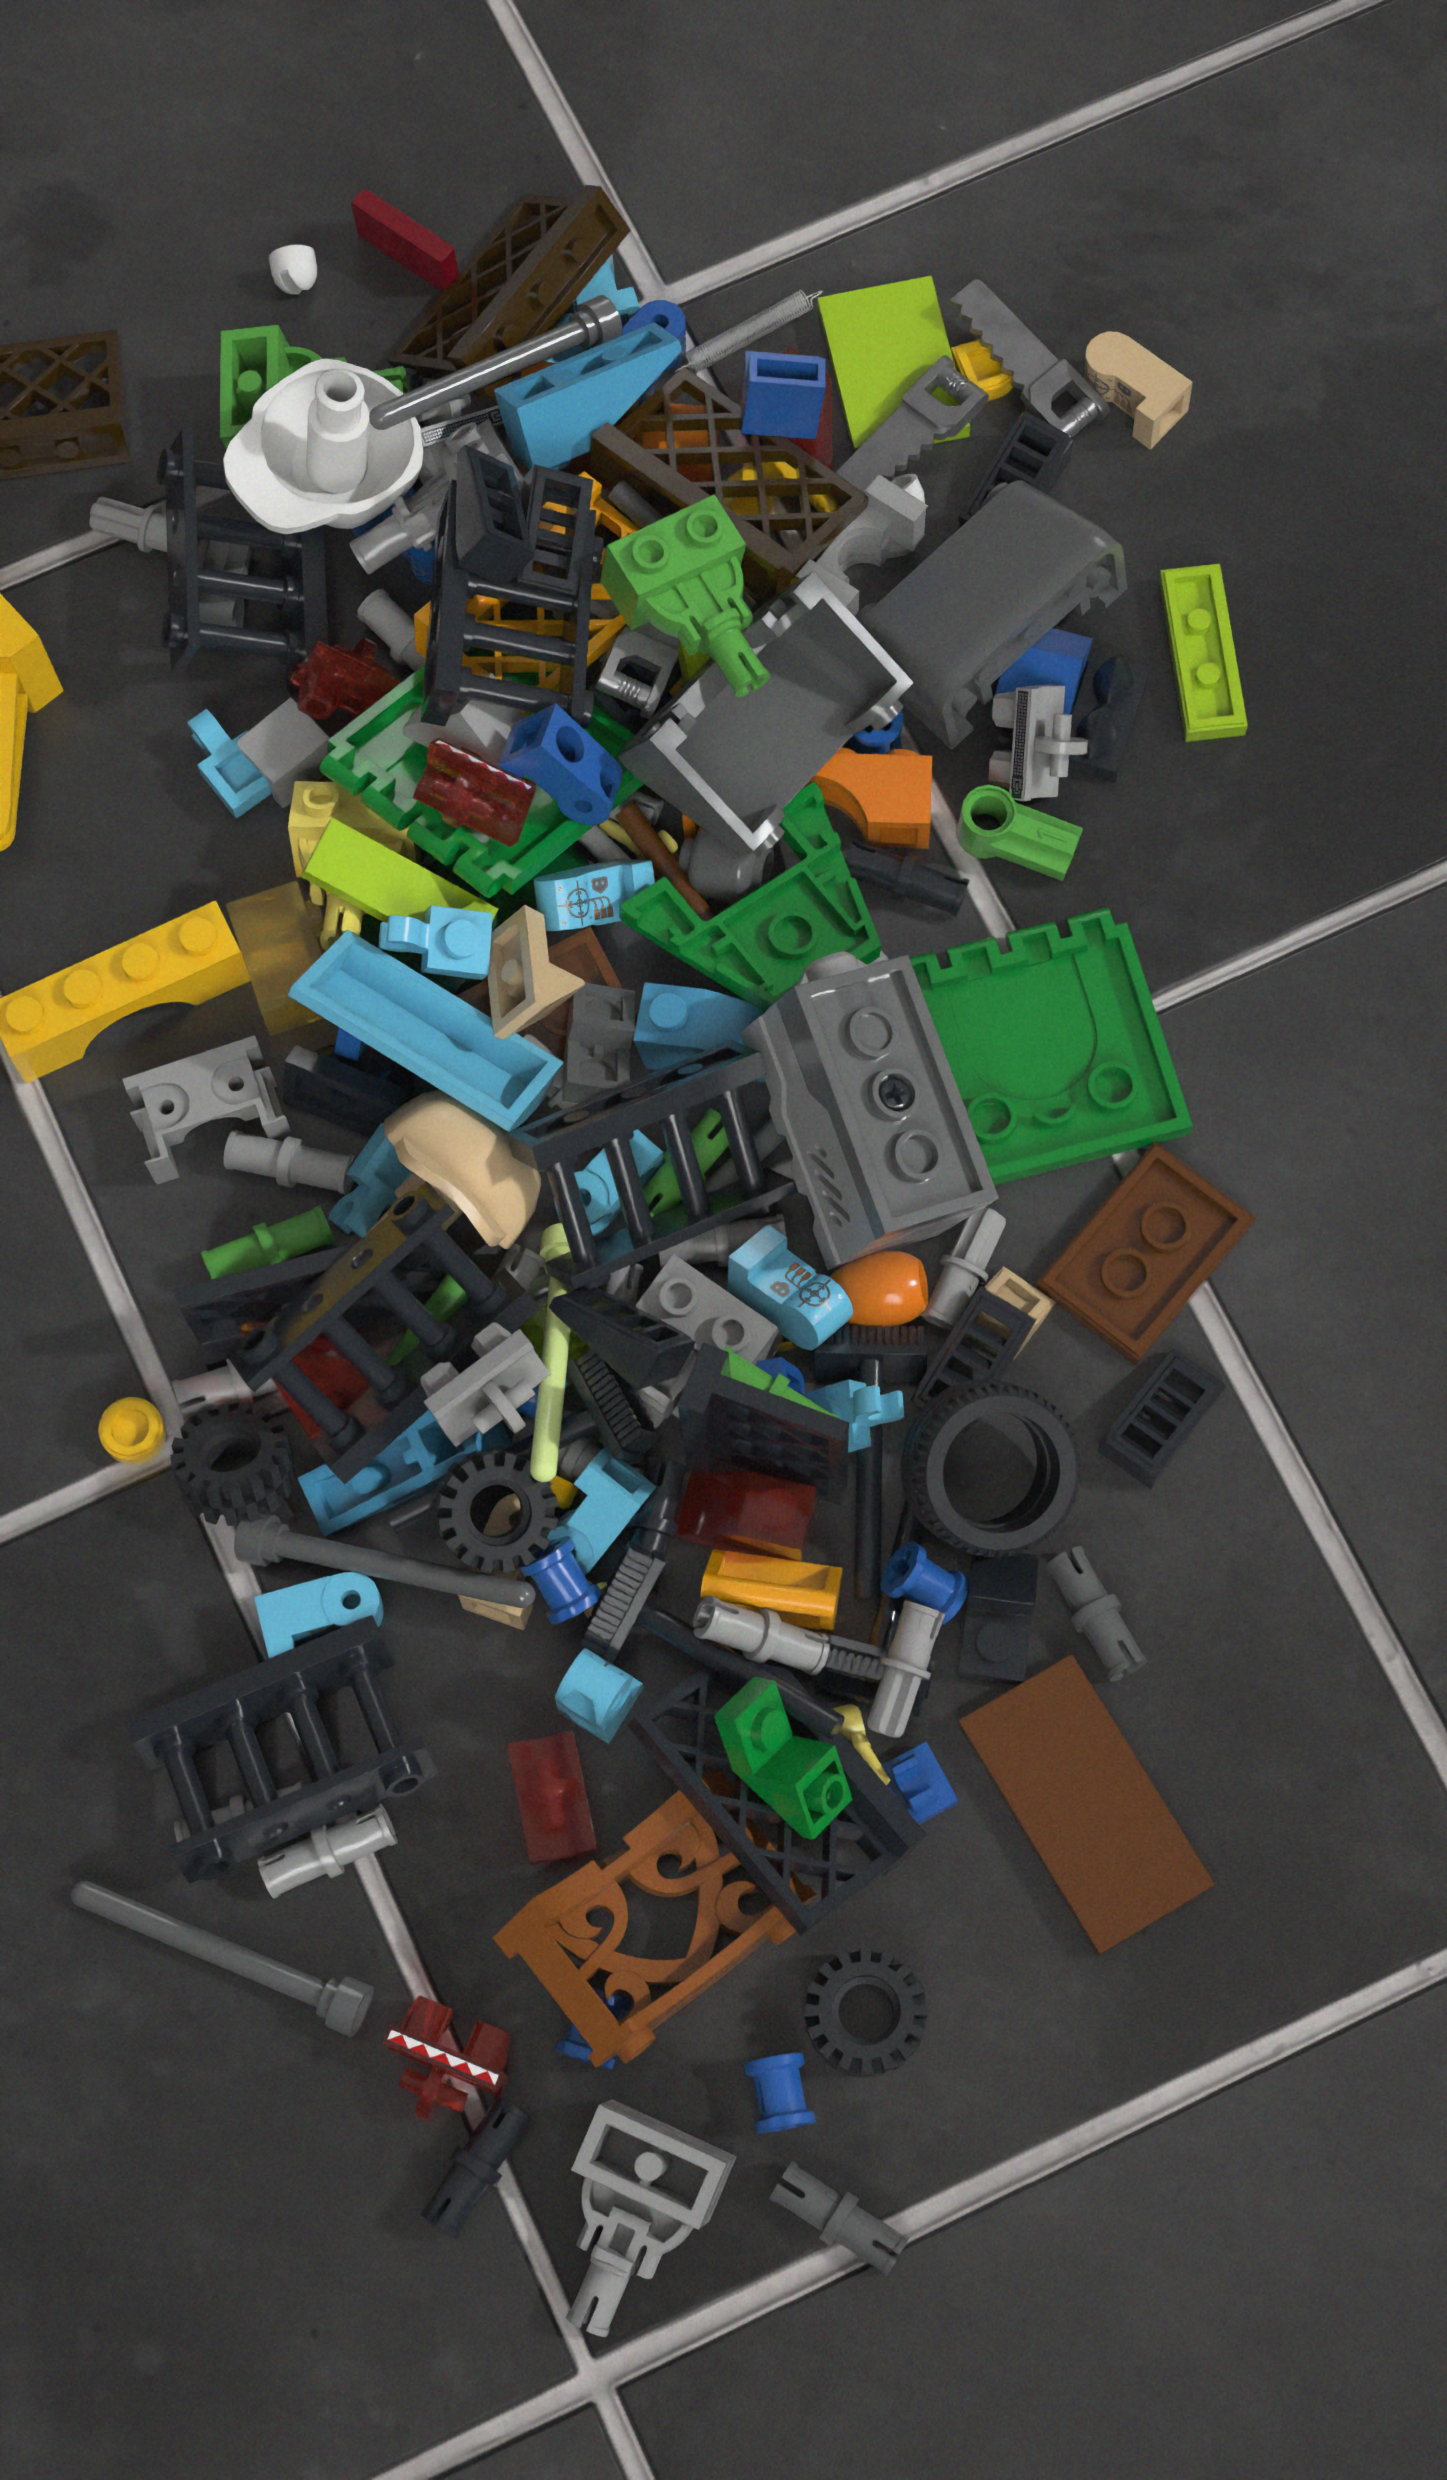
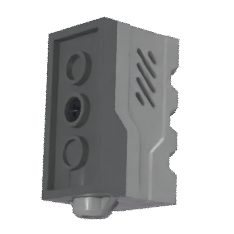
(869, 1108)

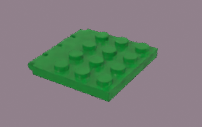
(388, 766)
(1054, 1045)

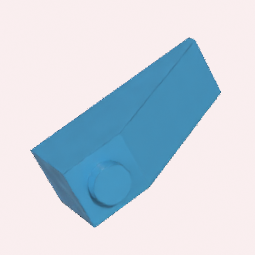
(563, 405)
(687, 1021)
(401, 1470)

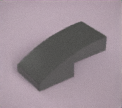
(597, 1041)

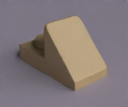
(520, 975)

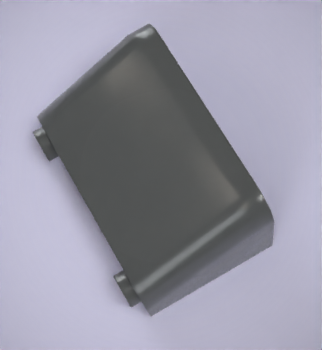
(990, 600)
(746, 757)

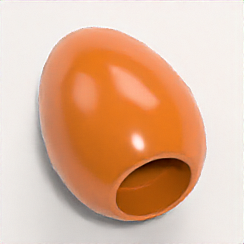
(884, 1288)

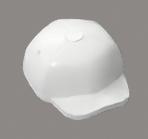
(316, 455)

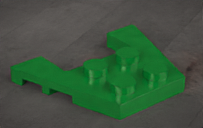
(778, 929)

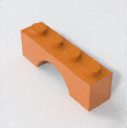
(880, 793)

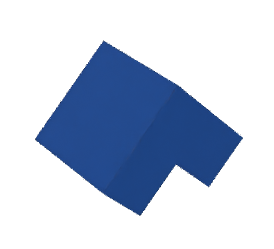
(782, 394)
(1055, 660)

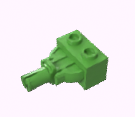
(258, 360)
(690, 586)

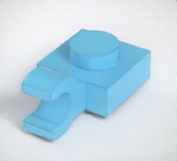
(226, 768)
(449, 939)
(378, 1177)
(860, 1407)

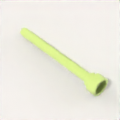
(555, 1358)

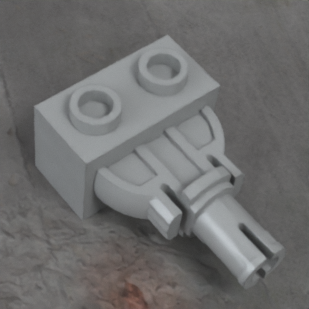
(416, 518)
(708, 1316)
(645, 2191)

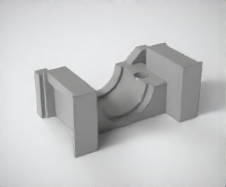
(884, 530)
(202, 1091)

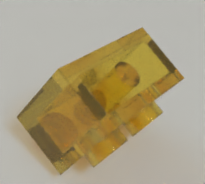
(278, 946)

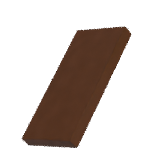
(1085, 1804)

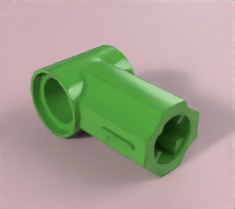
(1024, 834)

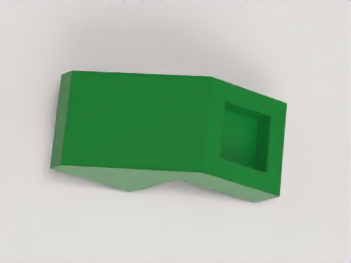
(789, 1772)

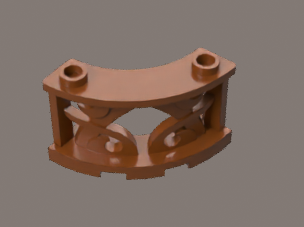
(559, 1923)

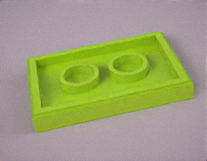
(880, 348)

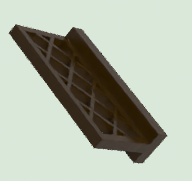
(539, 287)
(65, 436)
(655, 477)

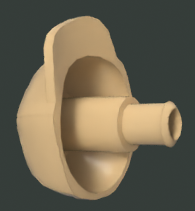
(465, 1164)

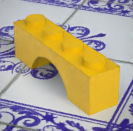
(175, 962)

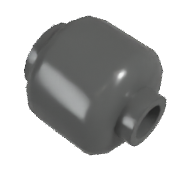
(721, 873)

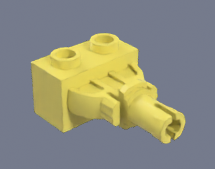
(310, 812)

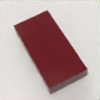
(404, 240)

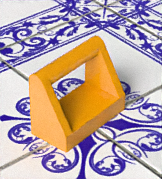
(795, 1590)

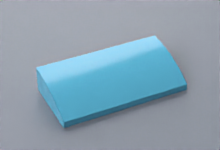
(427, 1030)

